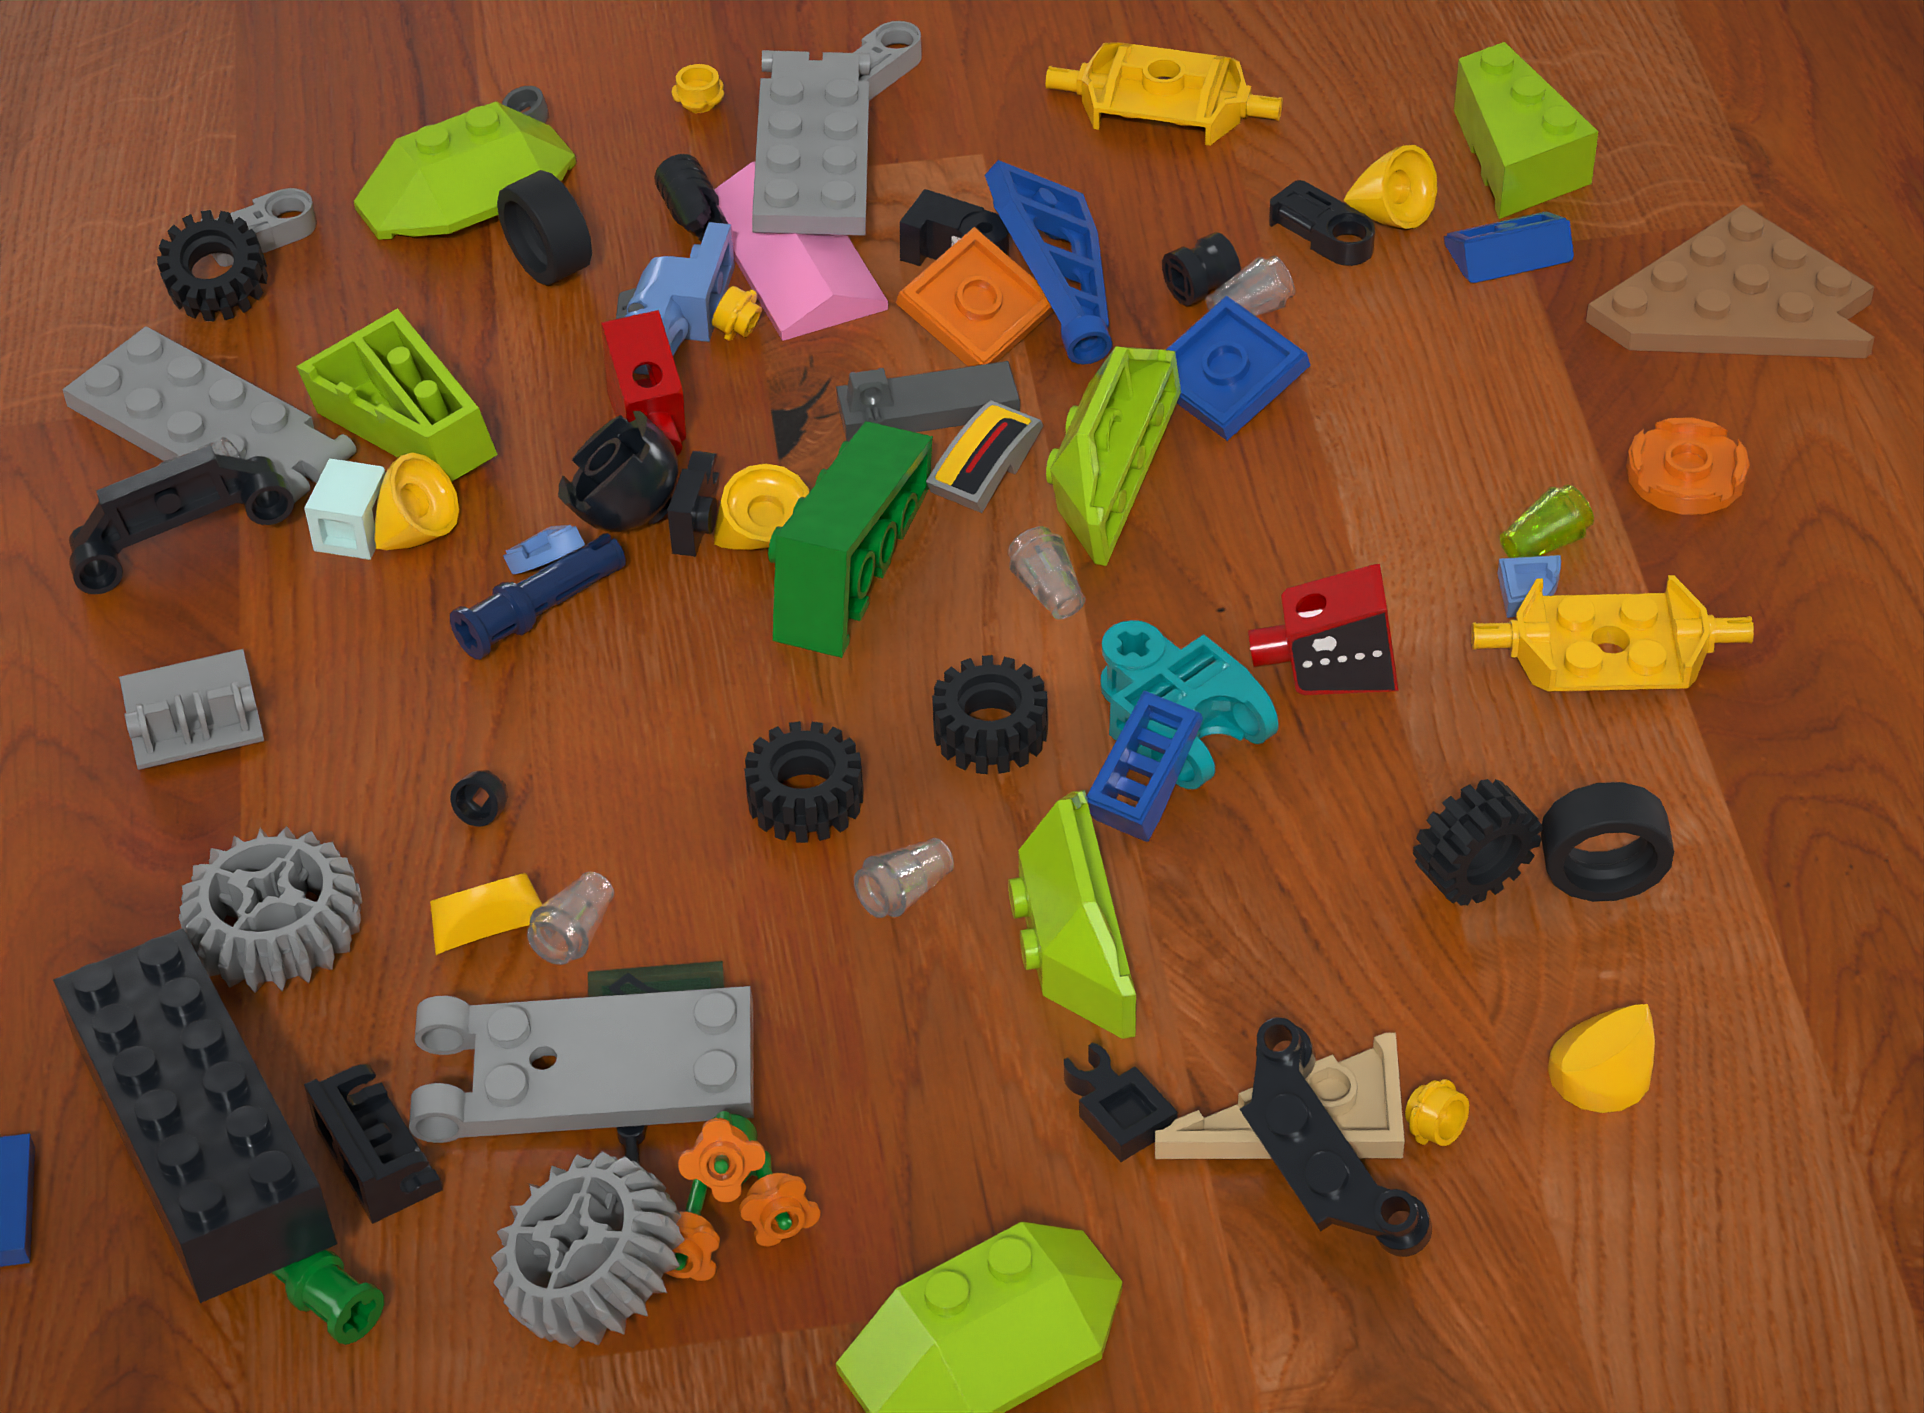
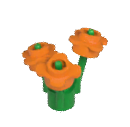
(723, 1160)

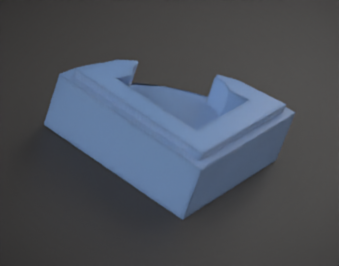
(543, 548)
(1519, 575)

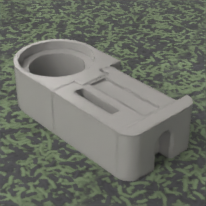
(890, 63)
(275, 231)

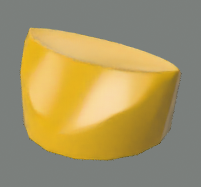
(1397, 188)
(414, 503)
(756, 504)
(483, 911)
(1605, 1060)

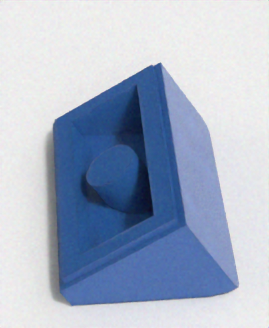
(1511, 246)

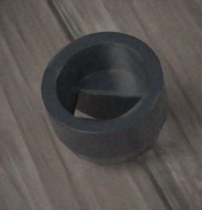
(466, 791)

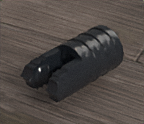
(688, 193)

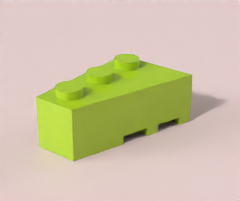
(1521, 130)
(398, 396)

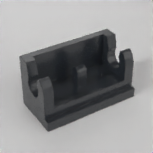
(370, 1143)

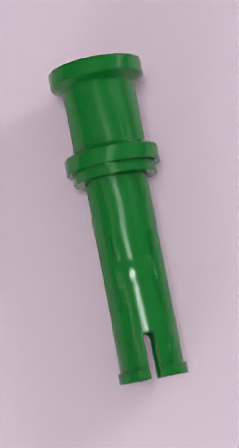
(333, 1295)

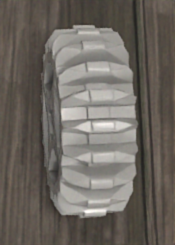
(276, 926)
(573, 1260)

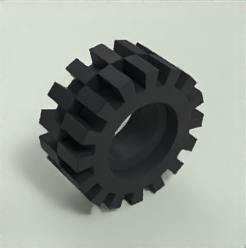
(204, 239)
(995, 740)
(808, 808)
(1477, 842)

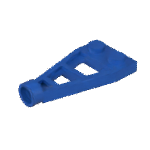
(1035, 203)

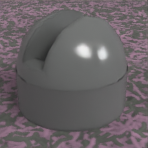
(528, 97)

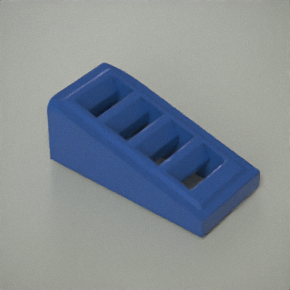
(1153, 798)

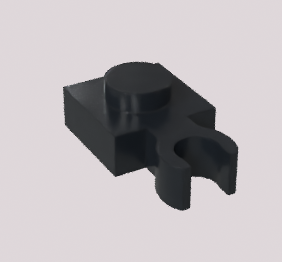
(691, 506)
(1117, 1108)

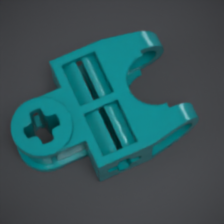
(1221, 691)

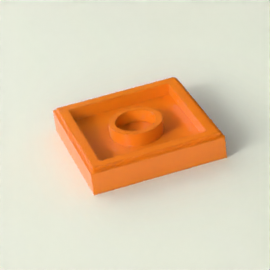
(976, 300)

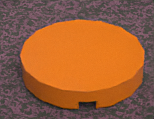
(1687, 466)

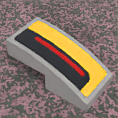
(982, 453)

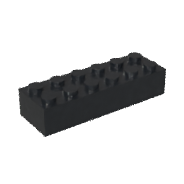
(195, 1115)

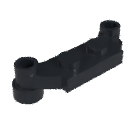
(167, 499)
(1315, 1152)

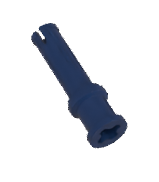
(516, 606)

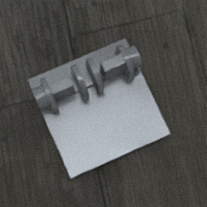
(190, 709)

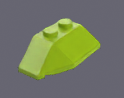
(454, 171)
(1112, 444)
(1072, 919)
(987, 1326)

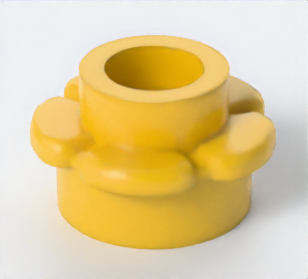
(698, 88)
(737, 313)
(1437, 1112)

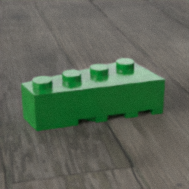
(846, 535)

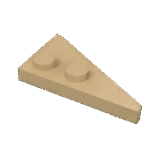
(1356, 1092)

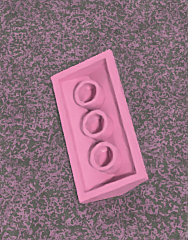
(798, 278)

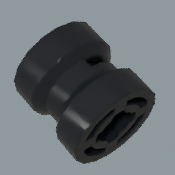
(1200, 269)

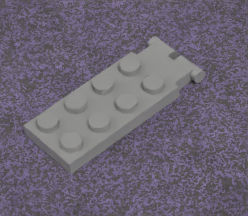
(812, 144)
(180, 401)

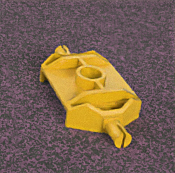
(1201, 89)
(1660, 635)

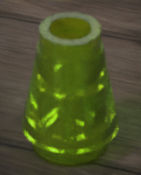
(1549, 523)

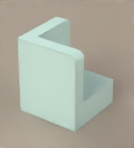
(341, 509)

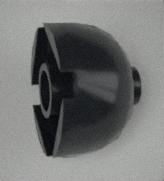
(622, 476)

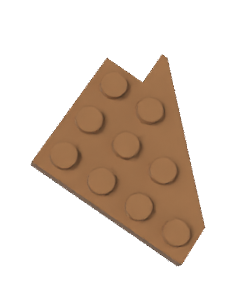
(1739, 292)

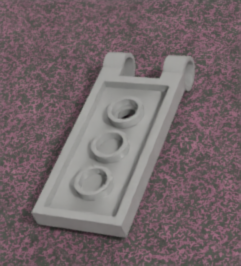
(614, 1066)

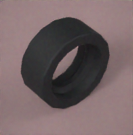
(544, 227)
(1602, 810)

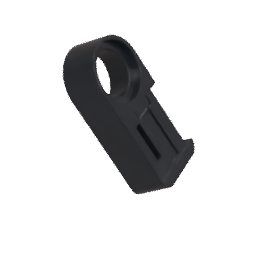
(1321, 219)

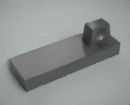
(924, 399)

